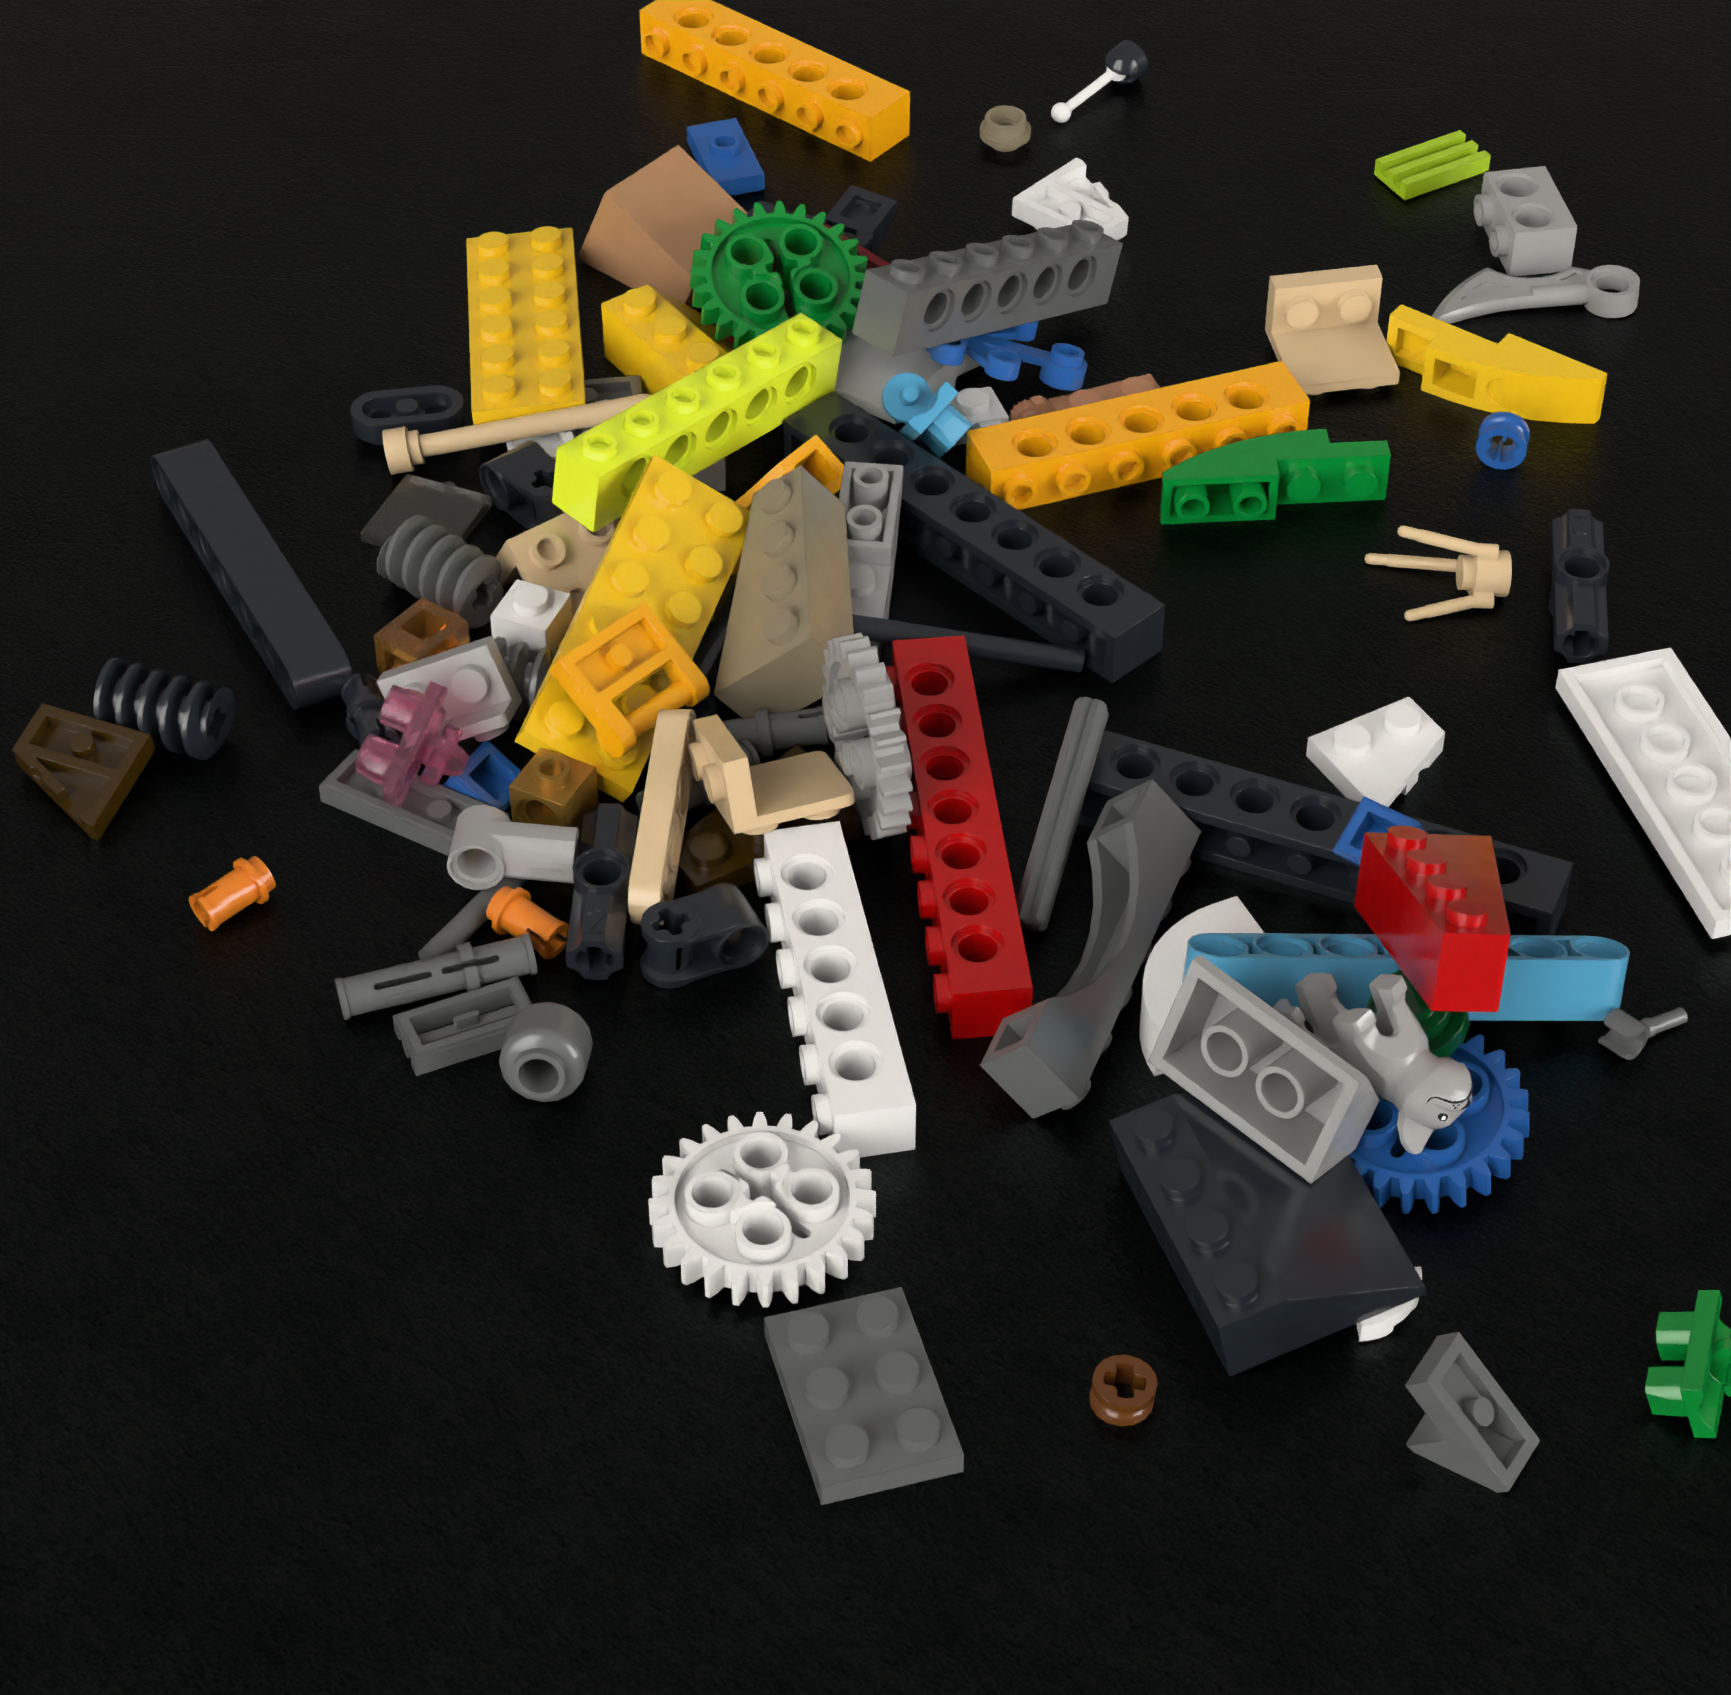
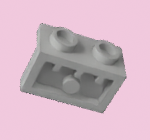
(478, 683)

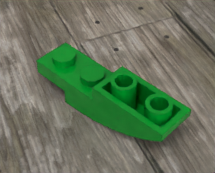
(1258, 473)

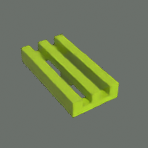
(1431, 165)

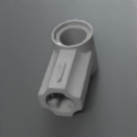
(493, 847)

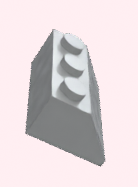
(1263, 1072)

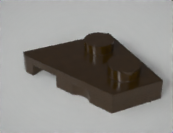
(83, 763)

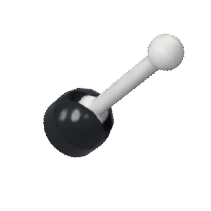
(1122, 66)

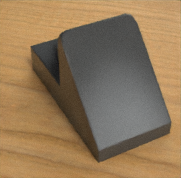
(1468, 1417)

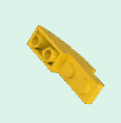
(1494, 376)

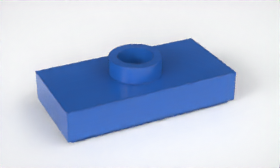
(726, 156)

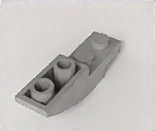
(872, 524)

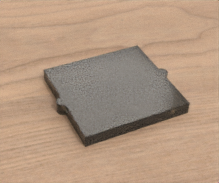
(442, 503)

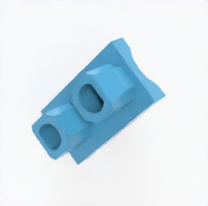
(927, 416)

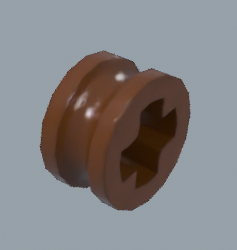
(1141, 1383)

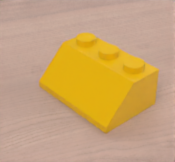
(657, 338)

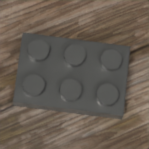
(863, 1395)

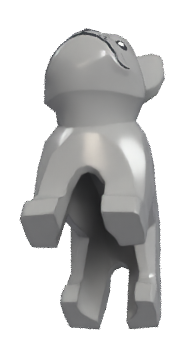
(1387, 1050)

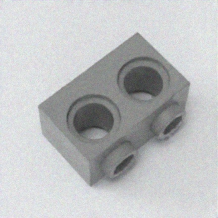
(1526, 221)

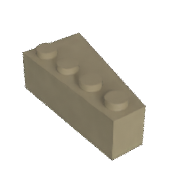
(786, 598)

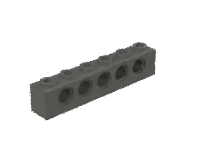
(986, 287)

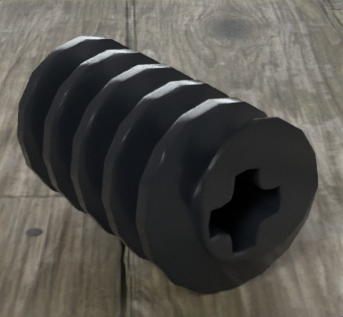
(168, 710)

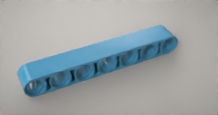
(1541, 982)

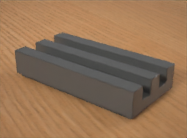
(470, 1033)

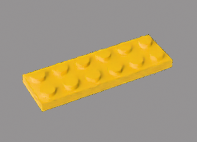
(524, 324)
(675, 556)

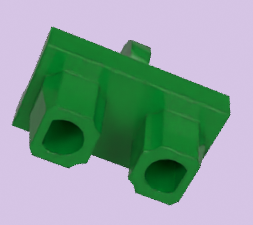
(1700, 1384)

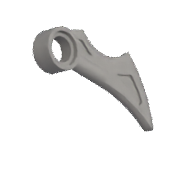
(1497, 292)

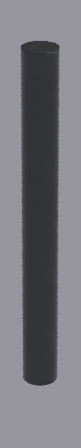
(977, 644)

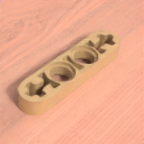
(662, 813)

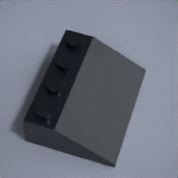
(1254, 1240)

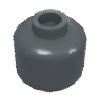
(546, 1052)

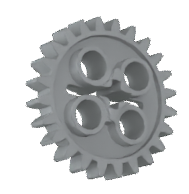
(860, 704)

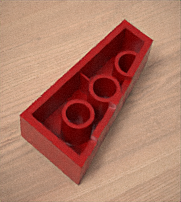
(1437, 914)

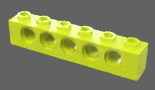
(697, 418)

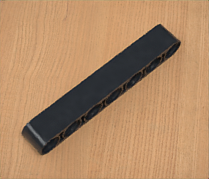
(252, 574)

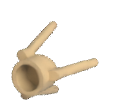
(1483, 572)

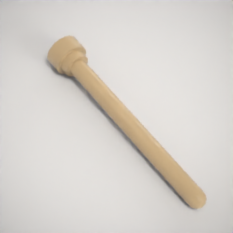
(408, 448)

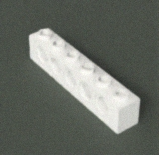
(836, 990)

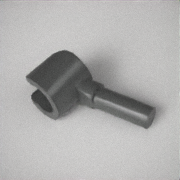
(1630, 1035)

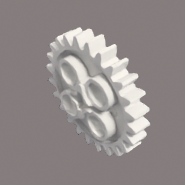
(762, 1209)

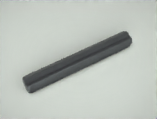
(1061, 813)

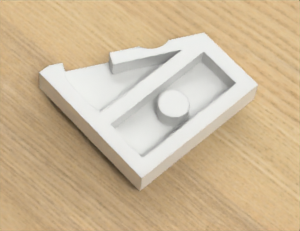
(1069, 197)
(1378, 751)

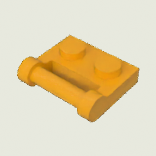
(617, 663)

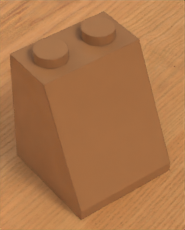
(655, 224)

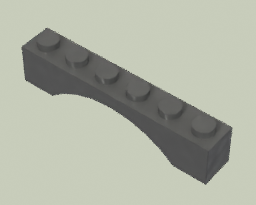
(1136, 862)

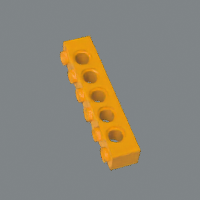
(777, 74)
(1131, 435)

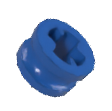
(1505, 425)

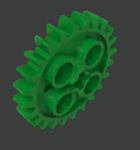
(733, 291)

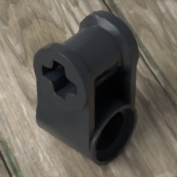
(522, 484)
(704, 930)

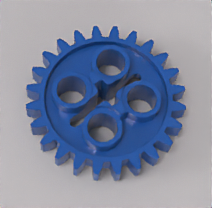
(1455, 1156)

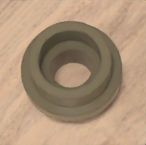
(1005, 128)

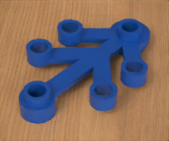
(1060, 368)

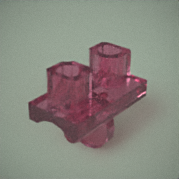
(419, 719)

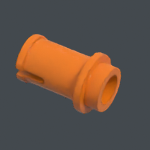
(233, 892)
(516, 914)

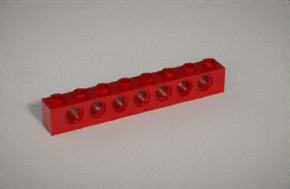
(958, 841)

